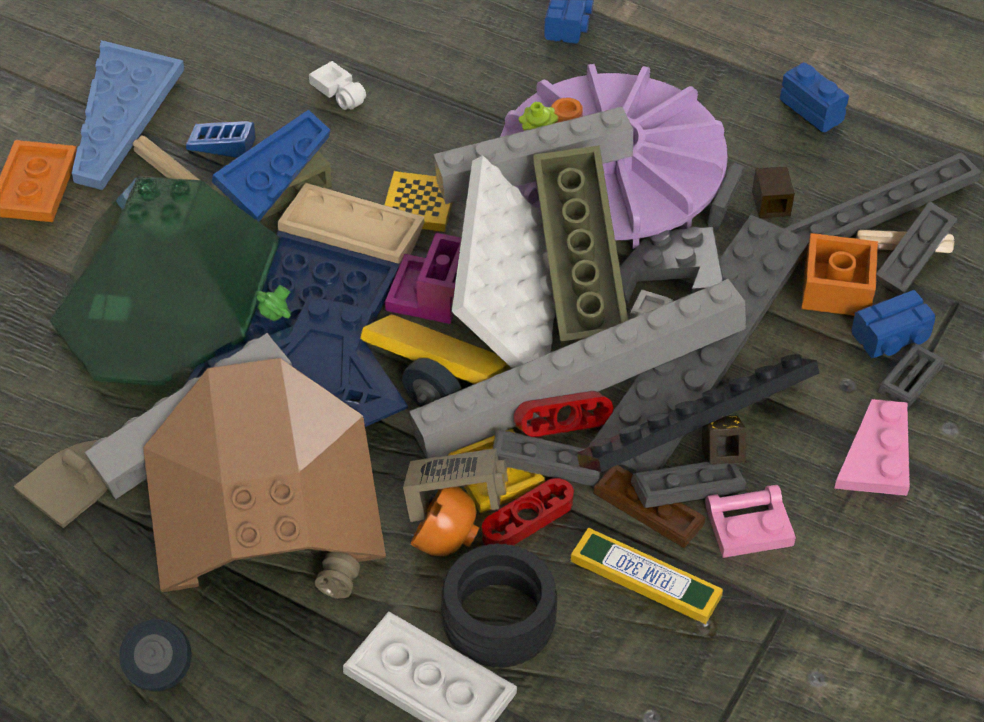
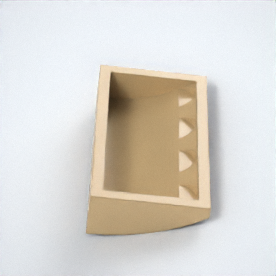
(351, 223)

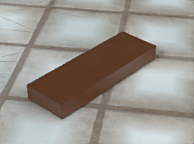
(672, 521)

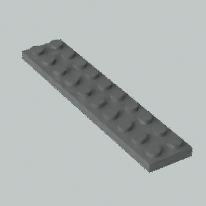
(758, 267)

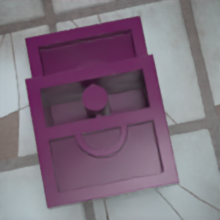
(427, 284)

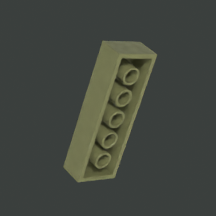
(579, 243)

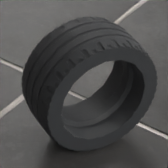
(499, 566)

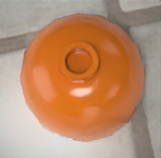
(447, 523)

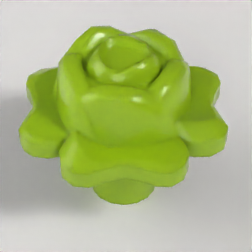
(537, 116)

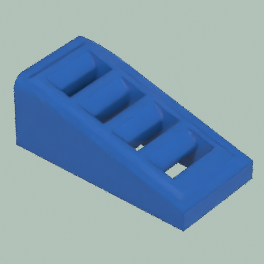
(231, 138)

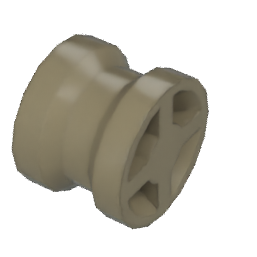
(337, 575)

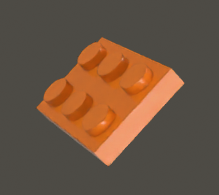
(35, 180)

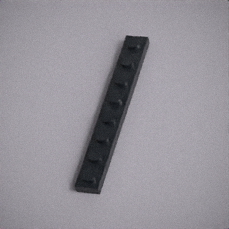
(692, 415)

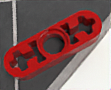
(550, 407)
(534, 500)

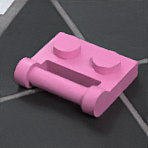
(750, 531)

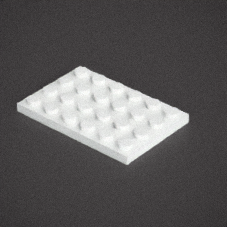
(504, 269)

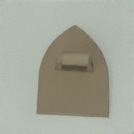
(63, 484)

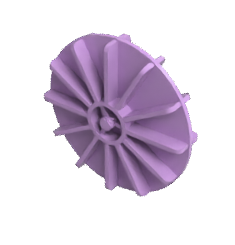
(675, 156)

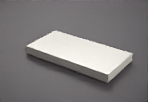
(427, 675)

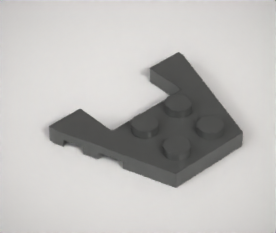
(674, 256)

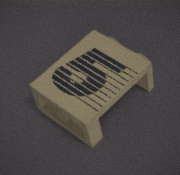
(452, 472)

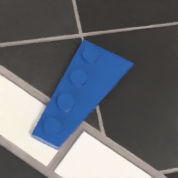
(267, 169)

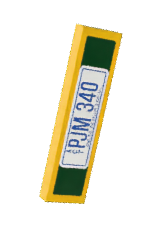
(647, 575)

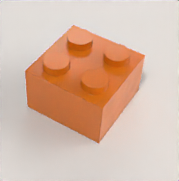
(839, 274)

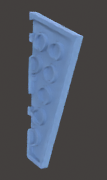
(119, 106)

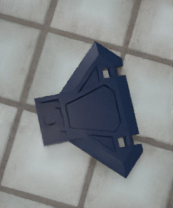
(330, 352)

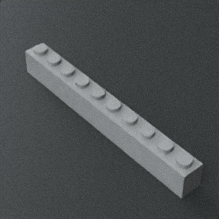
(580, 368)

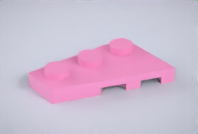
(879, 452)

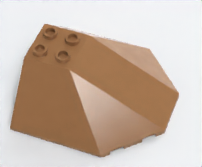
(258, 469)

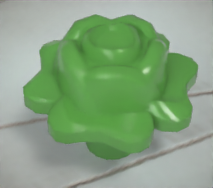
(273, 304)

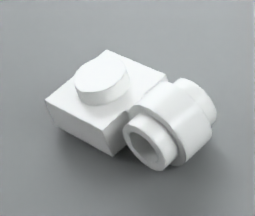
(335, 80)

